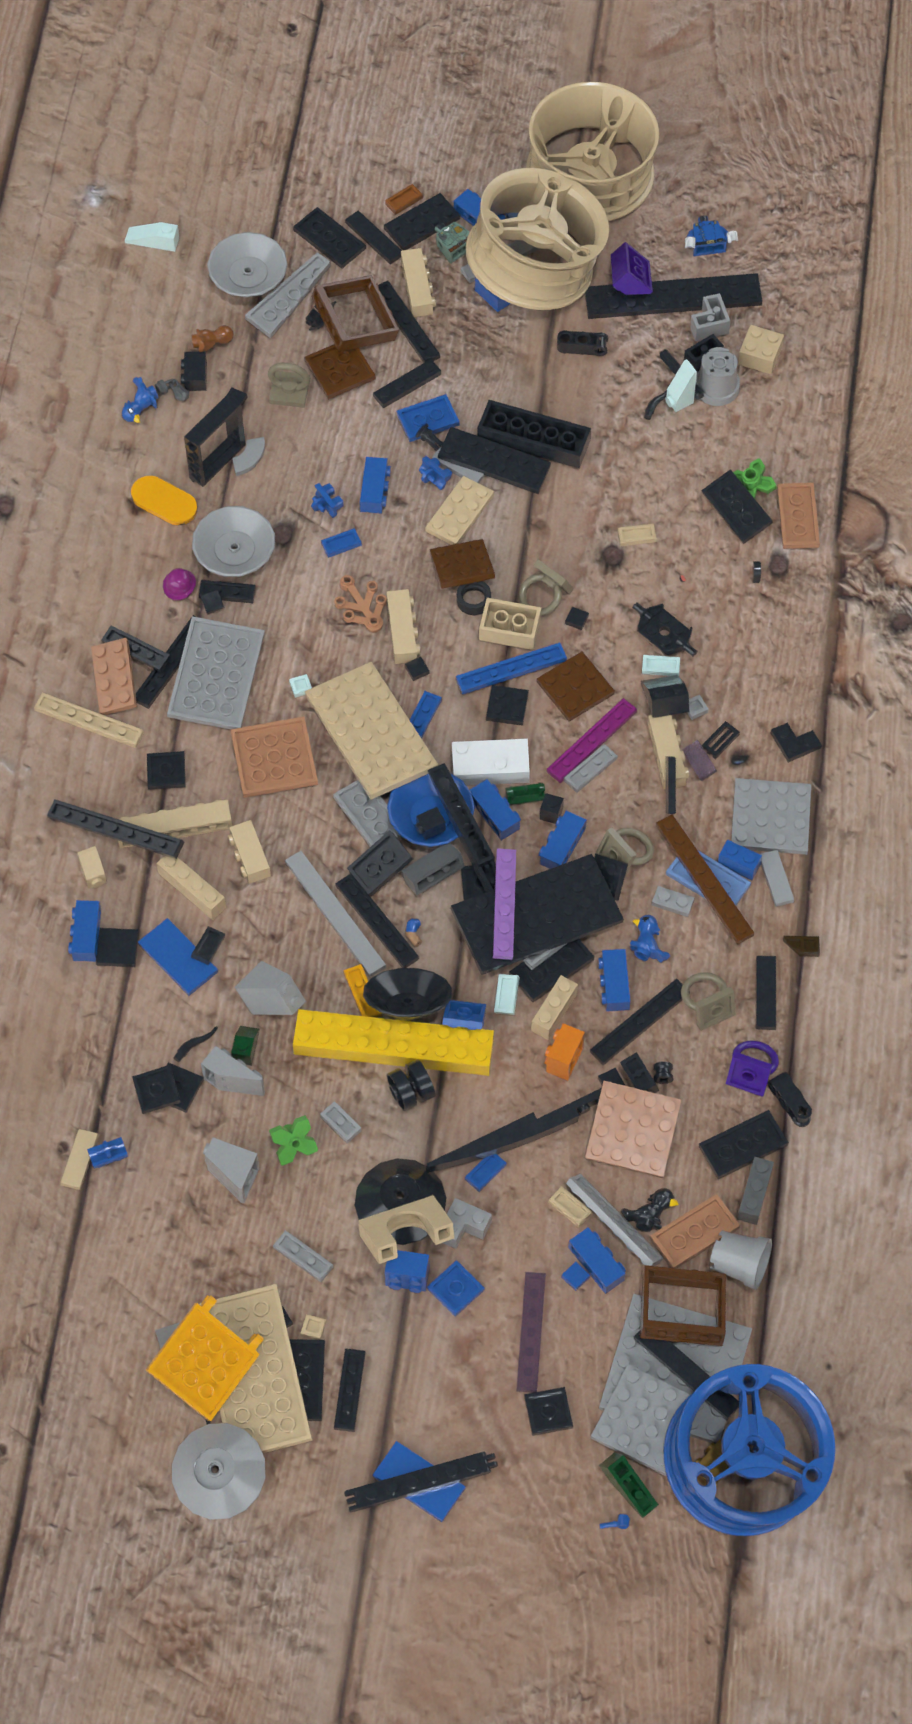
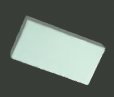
(660, 665)
(506, 994)

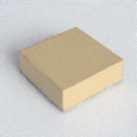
(313, 1327)

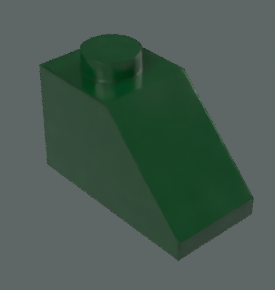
(245, 1044)

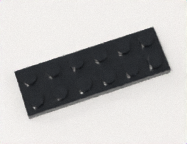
(494, 460)

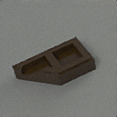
(804, 945)

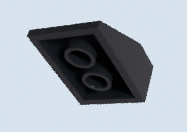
(666, 696)

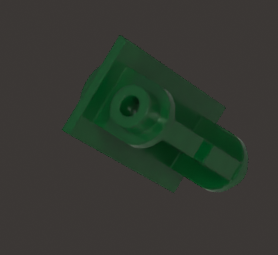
(525, 793)

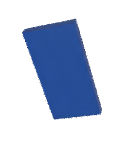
(173, 954)
(434, 1502)

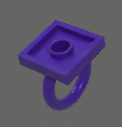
(751, 1073)

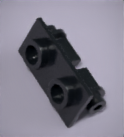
(314, 318)

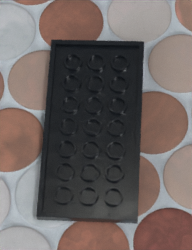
(548, 913)

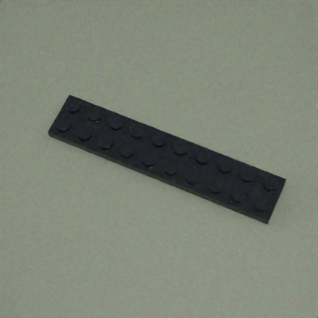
(674, 296)

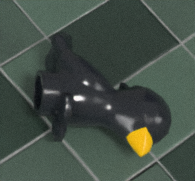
(648, 1215)

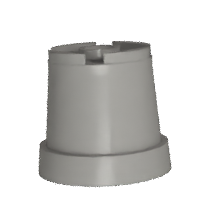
(724, 383)
(741, 1257)

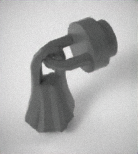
(180, 392)

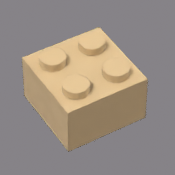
(760, 349)

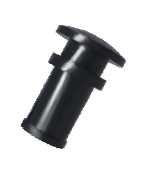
(427, 435)

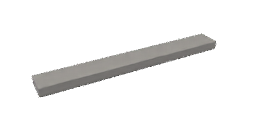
(335, 914)

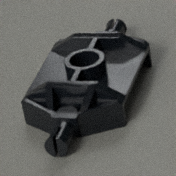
(657, 619)

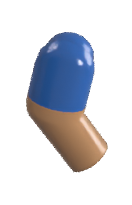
(411, 929)

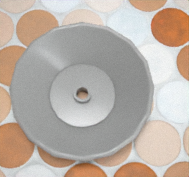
(244, 254)
(229, 529)
(239, 1473)

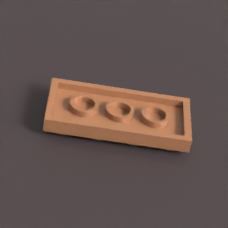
(798, 515)
(114, 676)
(694, 1231)

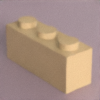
(249, 852)
(554, 1007)

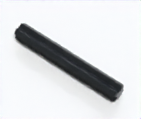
(674, 366)

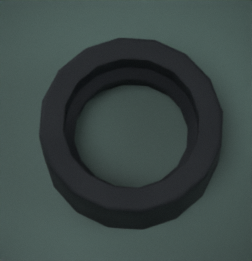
(472, 609)

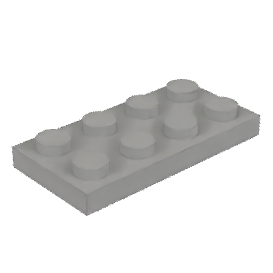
(367, 815)

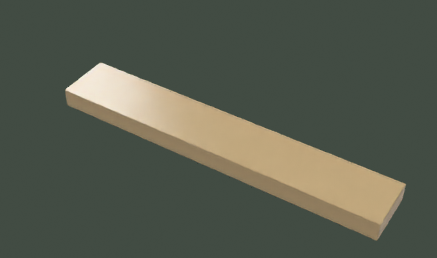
(89, 720)

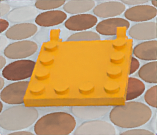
(204, 1360)

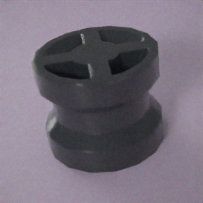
(663, 1072)

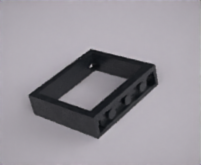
(226, 411)

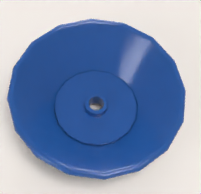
(417, 798)

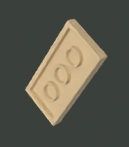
(459, 511)

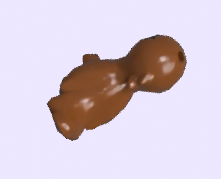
(206, 339)

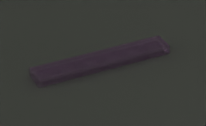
(531, 1332)

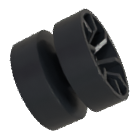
(405, 1087)

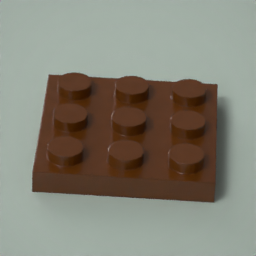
(340, 370)
(462, 563)
(575, 686)

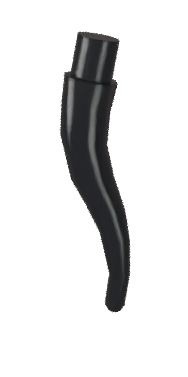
(649, 411)
(186, 1047)

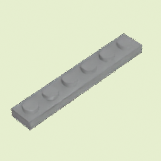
(614, 1220)

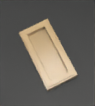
(636, 534)
(570, 1206)

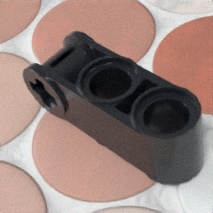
(582, 343)
(791, 1099)

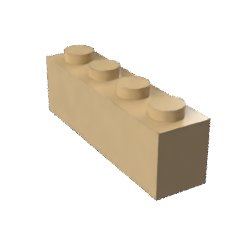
(416, 282)
(401, 626)
(667, 743)
(191, 886)

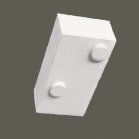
(492, 760)

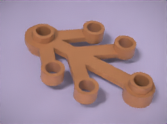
(361, 605)

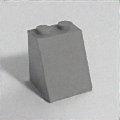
(269, 991)
(232, 1166)

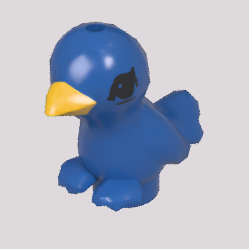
(143, 398)
(646, 945)

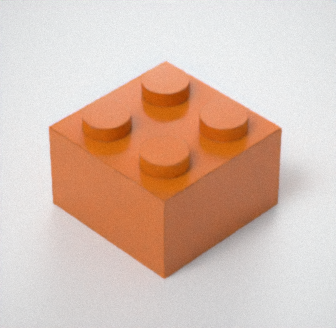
(565, 1051)

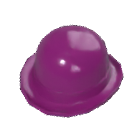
(179, 584)

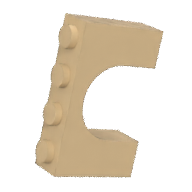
(422, 1213)

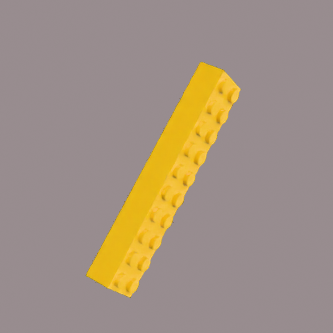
(393, 1042)

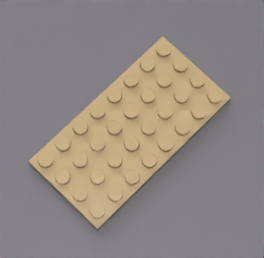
(371, 730)
(269, 1395)

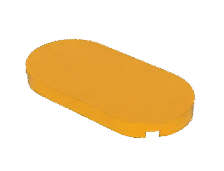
(164, 500)

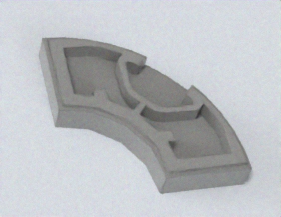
(250, 457)

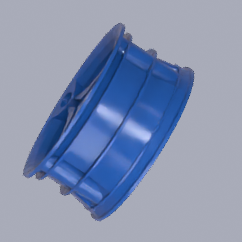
(763, 1461)

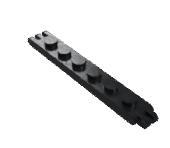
(420, 1481)

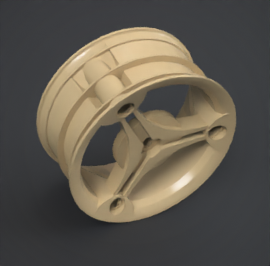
(620, 119)
(547, 211)

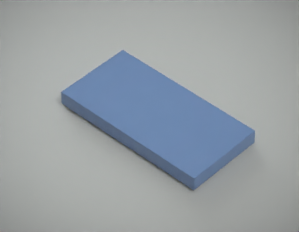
(733, 883)

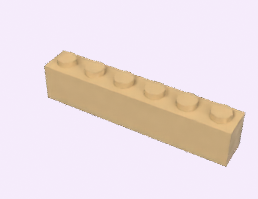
(185, 820)

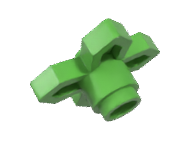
(754, 480)
(293, 1138)

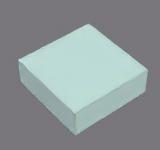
(300, 685)

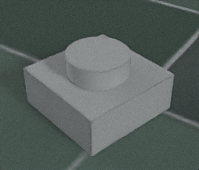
(697, 707)

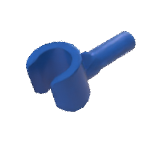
(622, 1523)

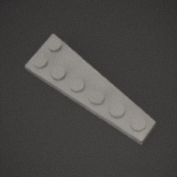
(282, 301)

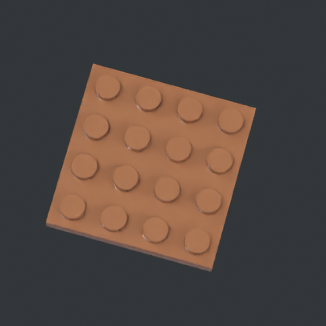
(274, 757)
(633, 1129)

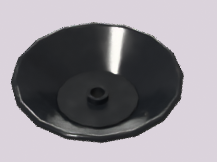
(407, 993)
(393, 1177)

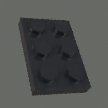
(380, 863)

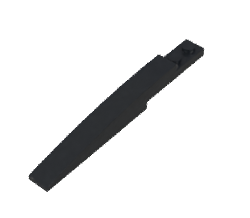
(465, 826)
(516, 1134)

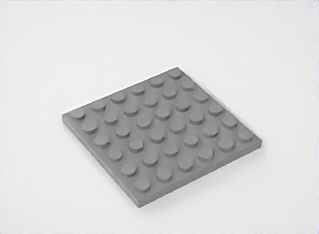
(712, 1359)

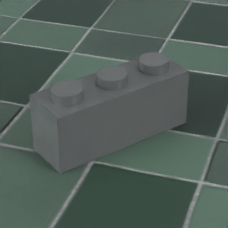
(432, 868)
(755, 1190)

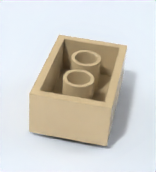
(510, 623)

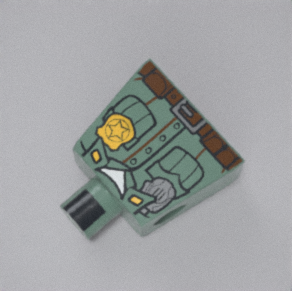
(451, 240)

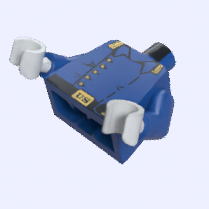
(708, 237)

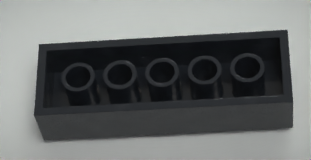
(535, 433)

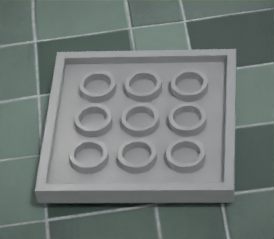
(771, 815)
(639, 1418)

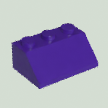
(630, 271)

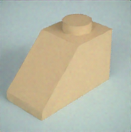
(92, 867)

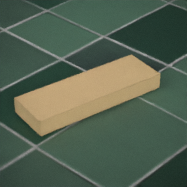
(79, 1159)

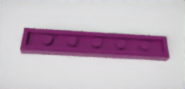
(592, 740)

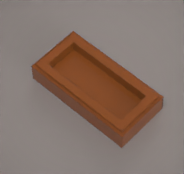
(403, 199)

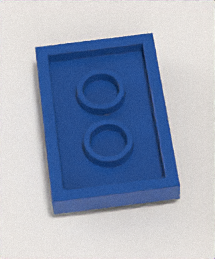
(435, 412)

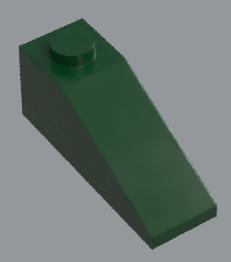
(628, 1484)

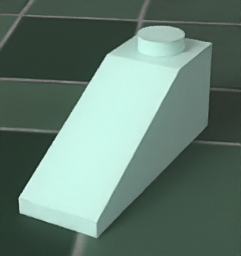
(154, 235)
(682, 388)

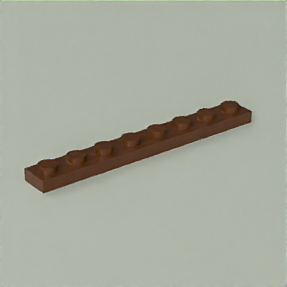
(705, 879)

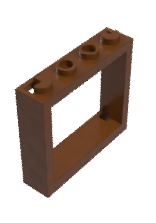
(366, 283)
(679, 1331)

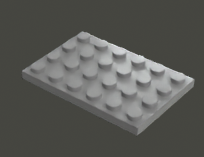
(215, 673)

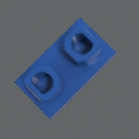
(432, 472)
(323, 501)
(107, 1152)

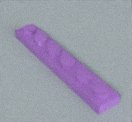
(504, 904)

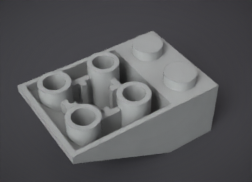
(231, 1074)

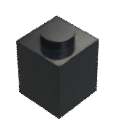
(551, 808)
(430, 823)

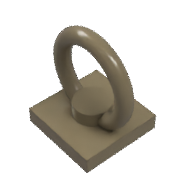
(288, 387)
(549, 578)
(616, 848)
(712, 1008)

